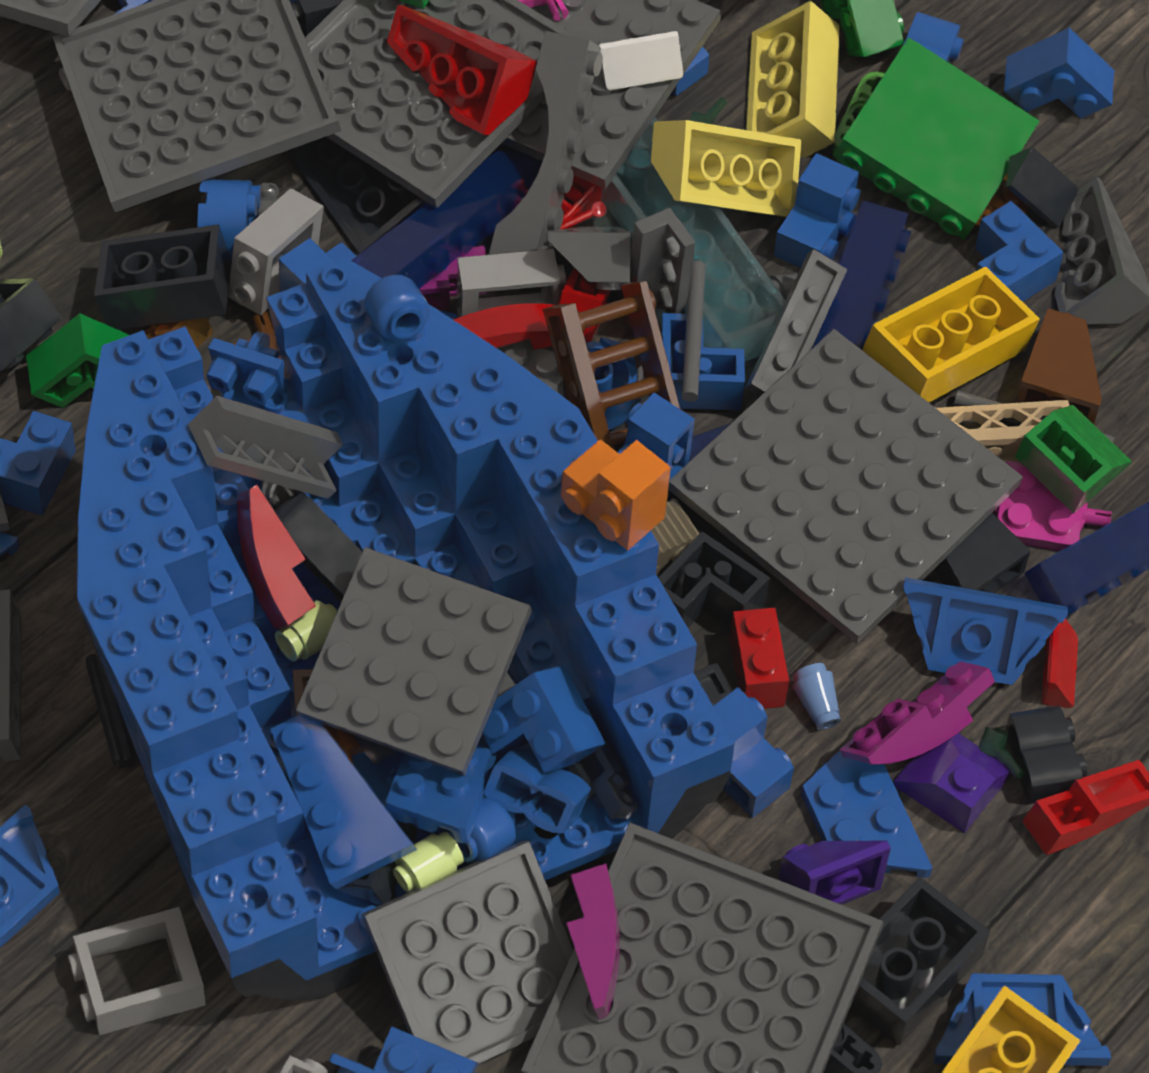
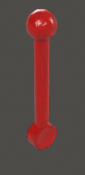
(596, 210)

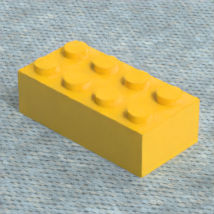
(952, 335)
(1013, 1040)

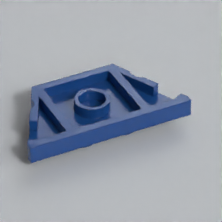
(979, 627)
(439, 796)
(861, 804)
(25, 874)
(1045, 992)

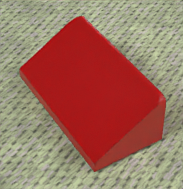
(1060, 667)

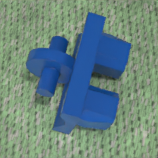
(250, 362)

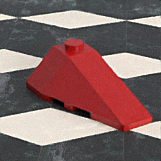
(469, 72)

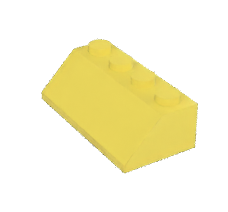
(795, 78)
(727, 166)

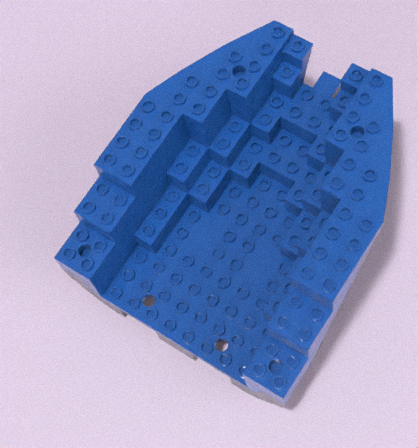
(440, 465)

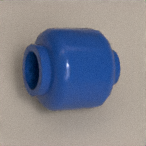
(396, 307)
(491, 833)

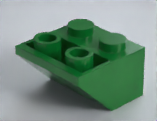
(1071, 456)

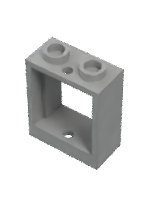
(267, 239)
(505, 273)
(148, 1004)

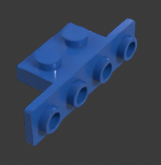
(409, 1055)

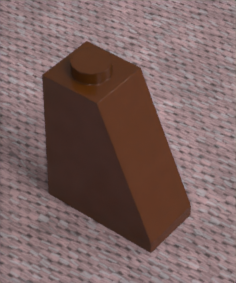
(1062, 365)

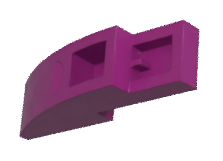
(913, 728)

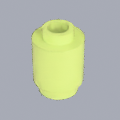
(307, 633)
(432, 861)

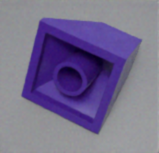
(954, 780)
(836, 868)

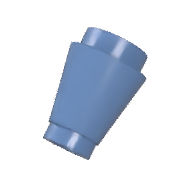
(818, 695)

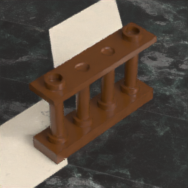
(578, 365)

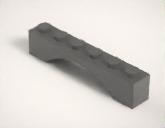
(567, 74)

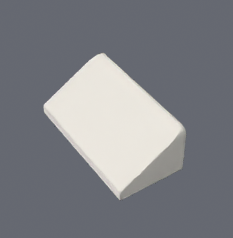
(641, 60)

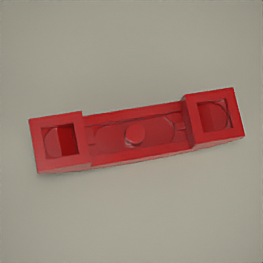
(510, 324)

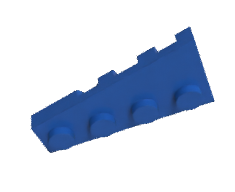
(341, 810)

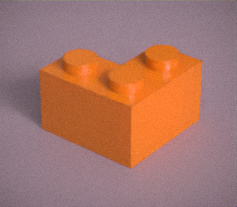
(618, 491)

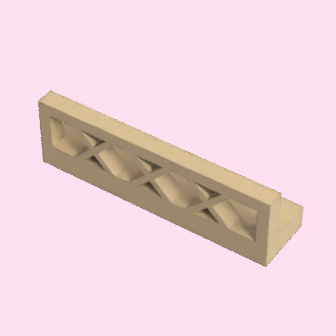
(995, 435)

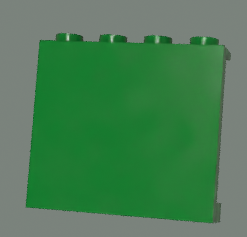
(935, 139)

